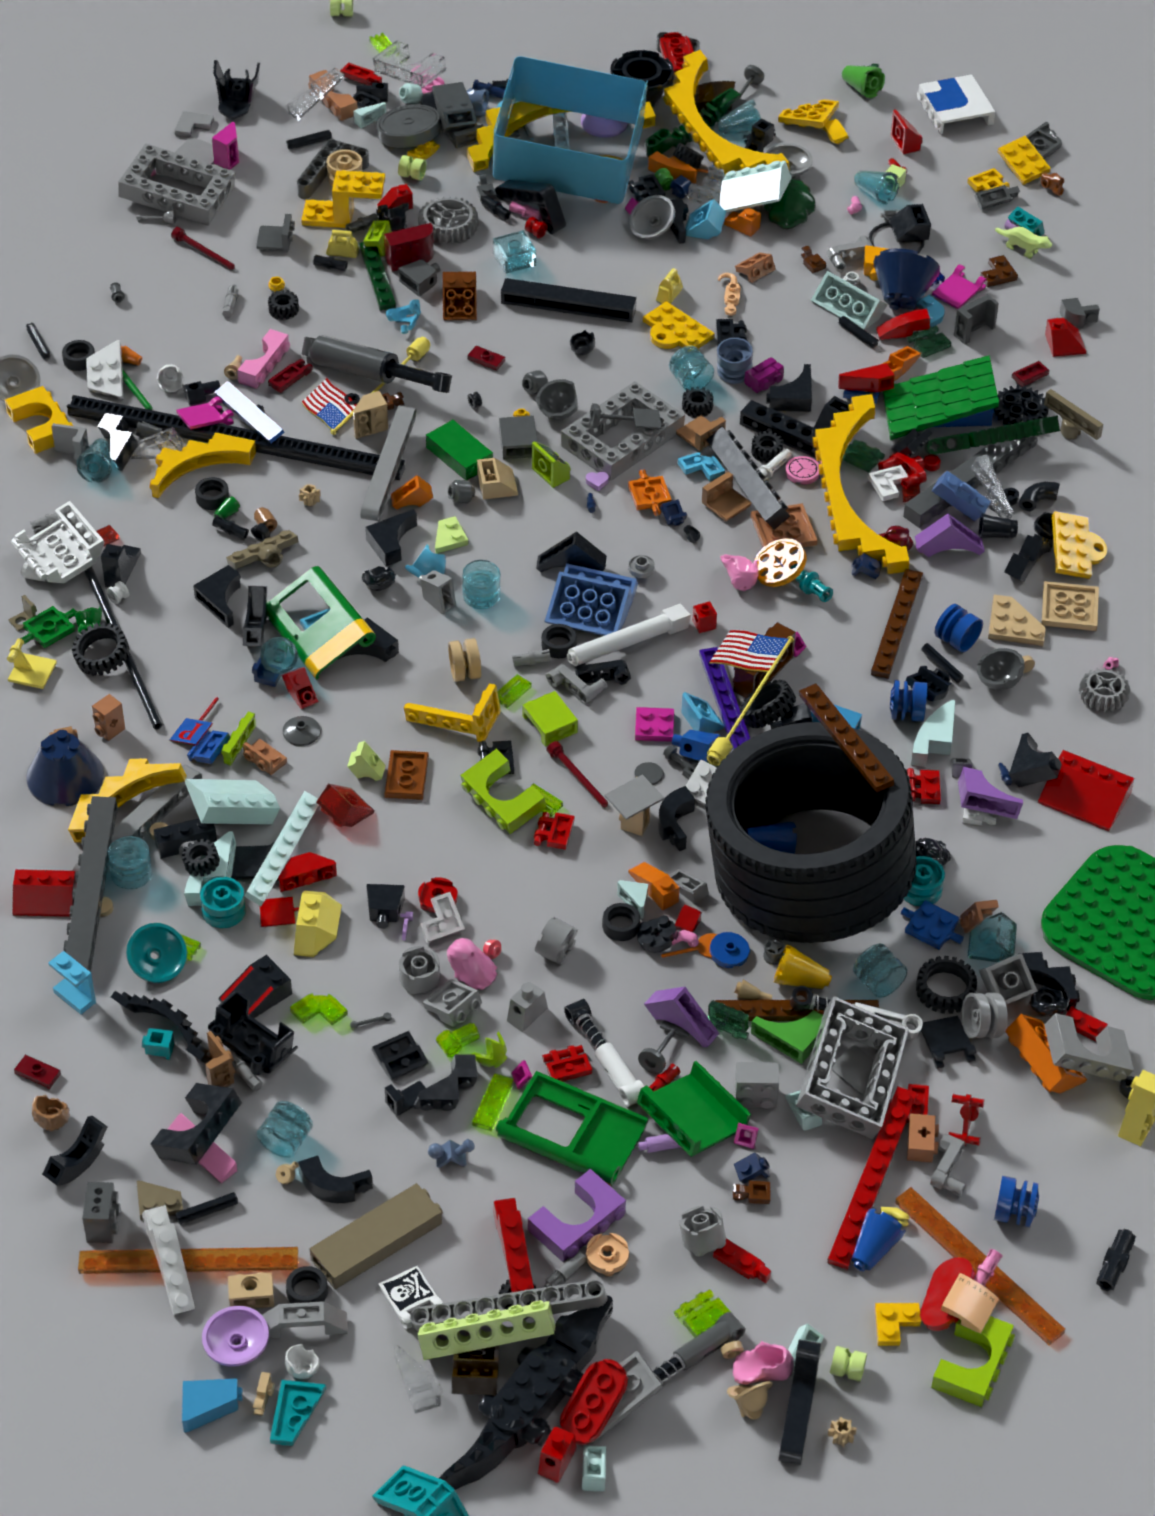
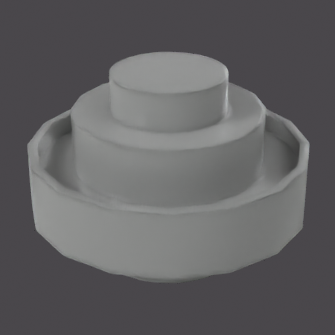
(641, 566)

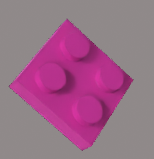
(654, 724)

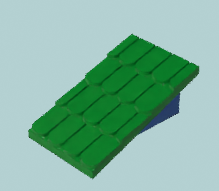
(947, 398)

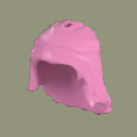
(741, 571)
(471, 964)
(762, 1364)

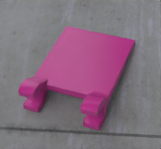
(958, 290)
(205, 414)

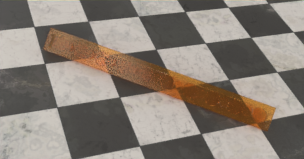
(194, 1260)
(1000, 1284)

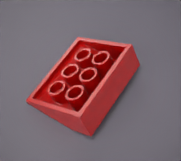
(1087, 791)

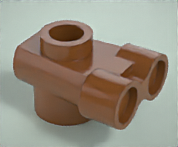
(1053, 182)

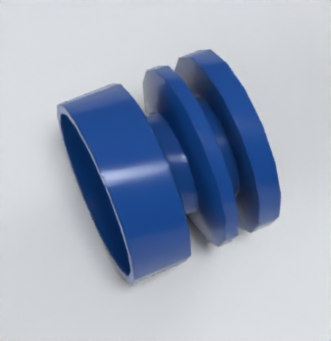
(958, 628)
(908, 700)
(1016, 1201)

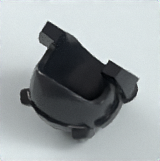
(395, 216)

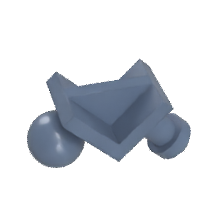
(450, 1152)

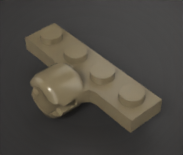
(1073, 417)
(266, 551)

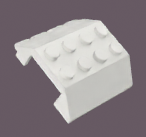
(61, 548)

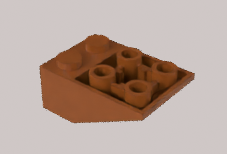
(459, 296)

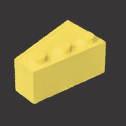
(1140, 1109)

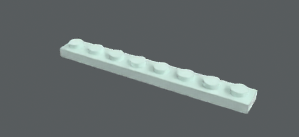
(282, 849)

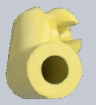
(897, 1213)

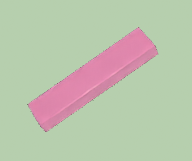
(215, 1160)

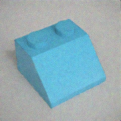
(706, 221)

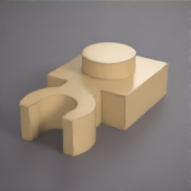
(264, 1390)

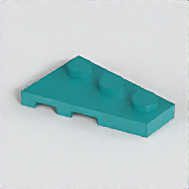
(293, 1409)

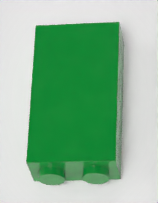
(457, 448)

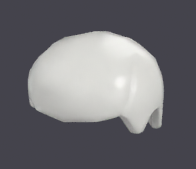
(170, 378)
(301, 1362)

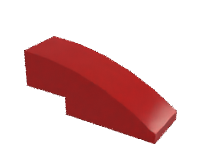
(904, 325)

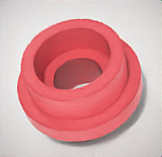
(492, 948)

